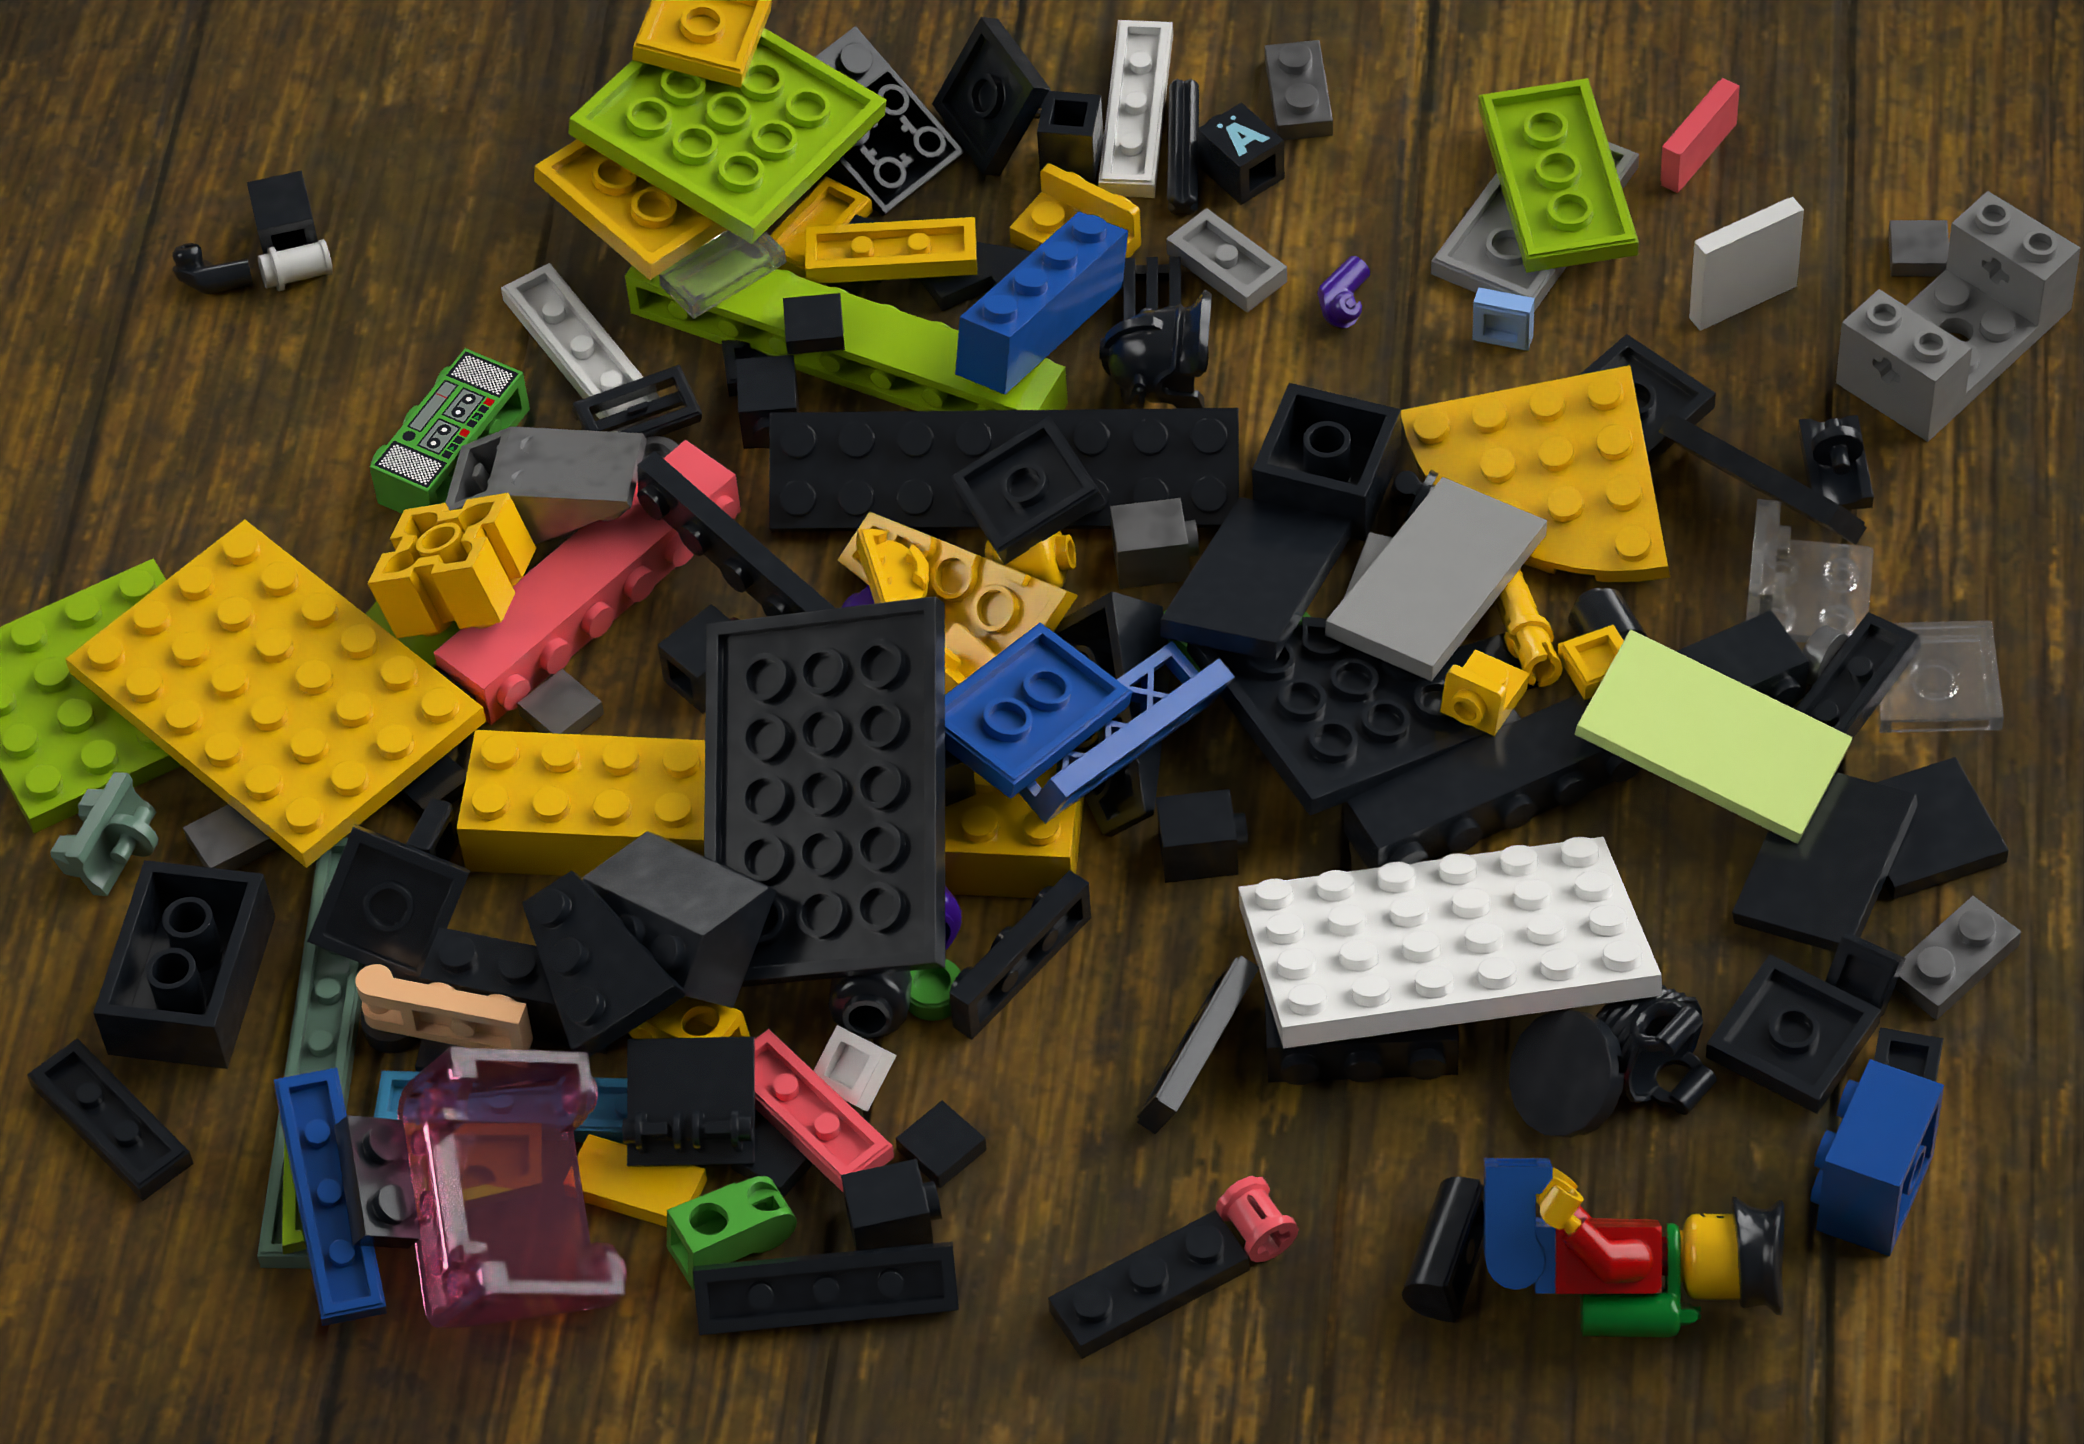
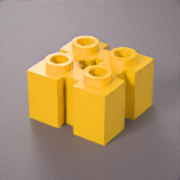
(452, 566)

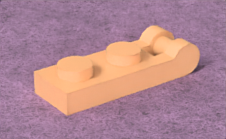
(441, 1012)

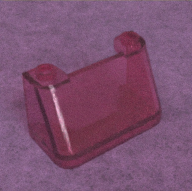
(504, 1187)

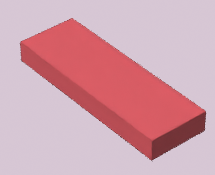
(813, 1113)

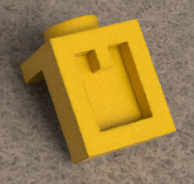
(1483, 692)

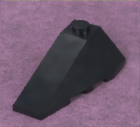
(1118, 636)

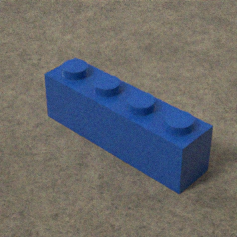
(1041, 302)

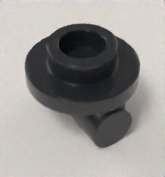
(1410, 491)

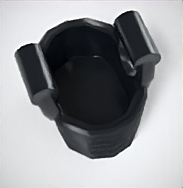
(1656, 1035)

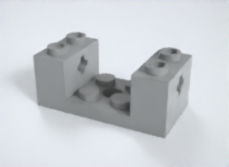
(2000, 290)

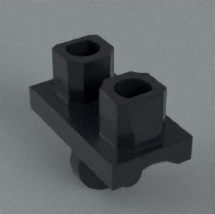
(1837, 461)

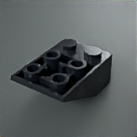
(903, 146)

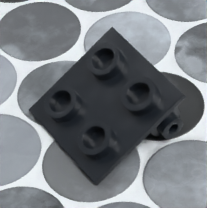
(690, 1101)

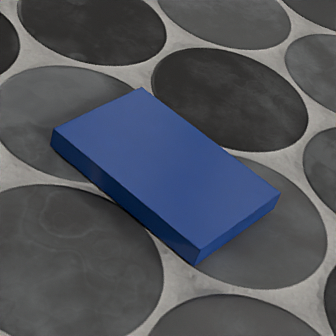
(1029, 709)

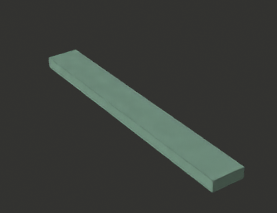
(320, 1039)

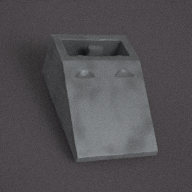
(552, 476)

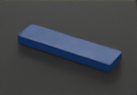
(342, 1273)

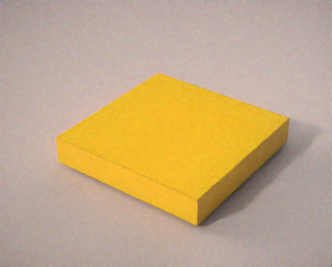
(702, 37)

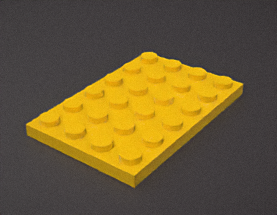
(276, 692)

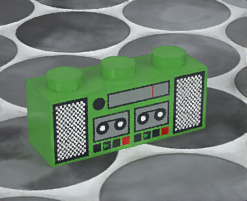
(465, 405)

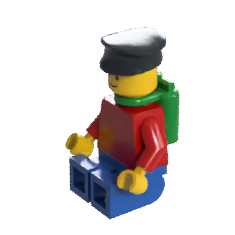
(1622, 1261)

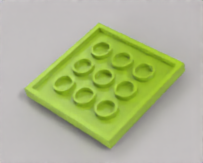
(726, 147)
(54, 728)

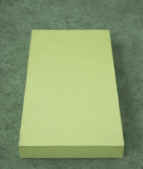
(1713, 736)

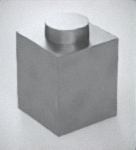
(1152, 542)

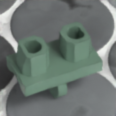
(111, 832)

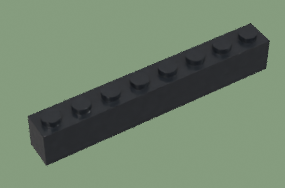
(1540, 761)

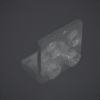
(1806, 580)

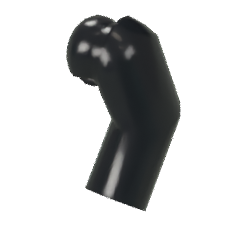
(206, 276)

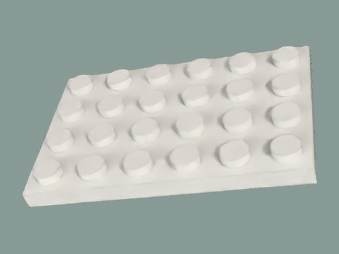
(1447, 941)

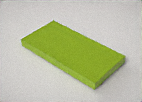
(1557, 175)

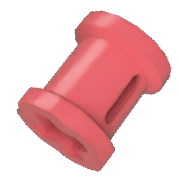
(1257, 1218)

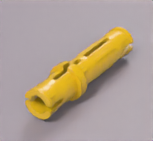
(1528, 633)

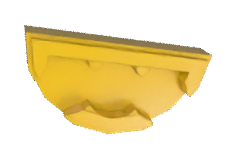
(892, 568)

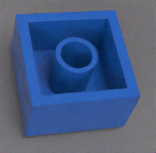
(1876, 1156)

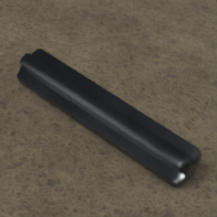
(1183, 147)

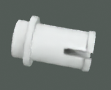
(294, 264)

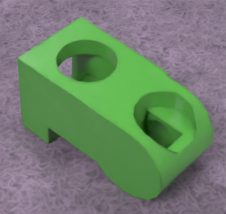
(728, 1225)

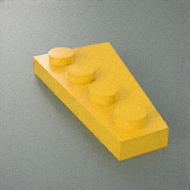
(977, 592)

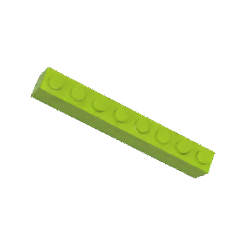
(884, 351)

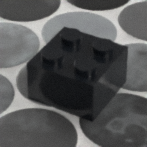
(1329, 456)

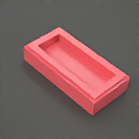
(1699, 135)

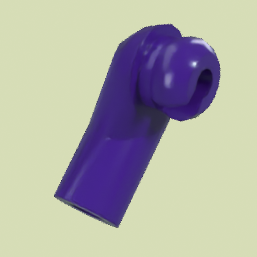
(1338, 290)

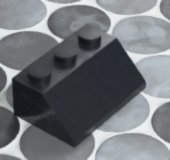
(687, 912)

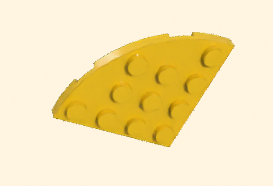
(1563, 454)

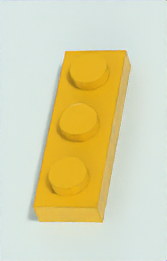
(891, 250)

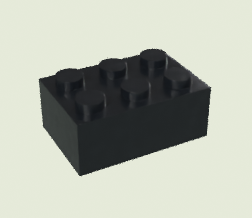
(185, 964)

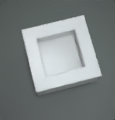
(854, 1067)

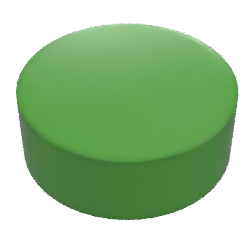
(931, 992)

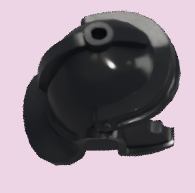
(1160, 354)

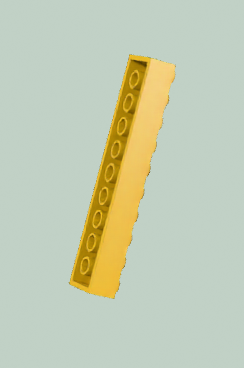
(580, 799)

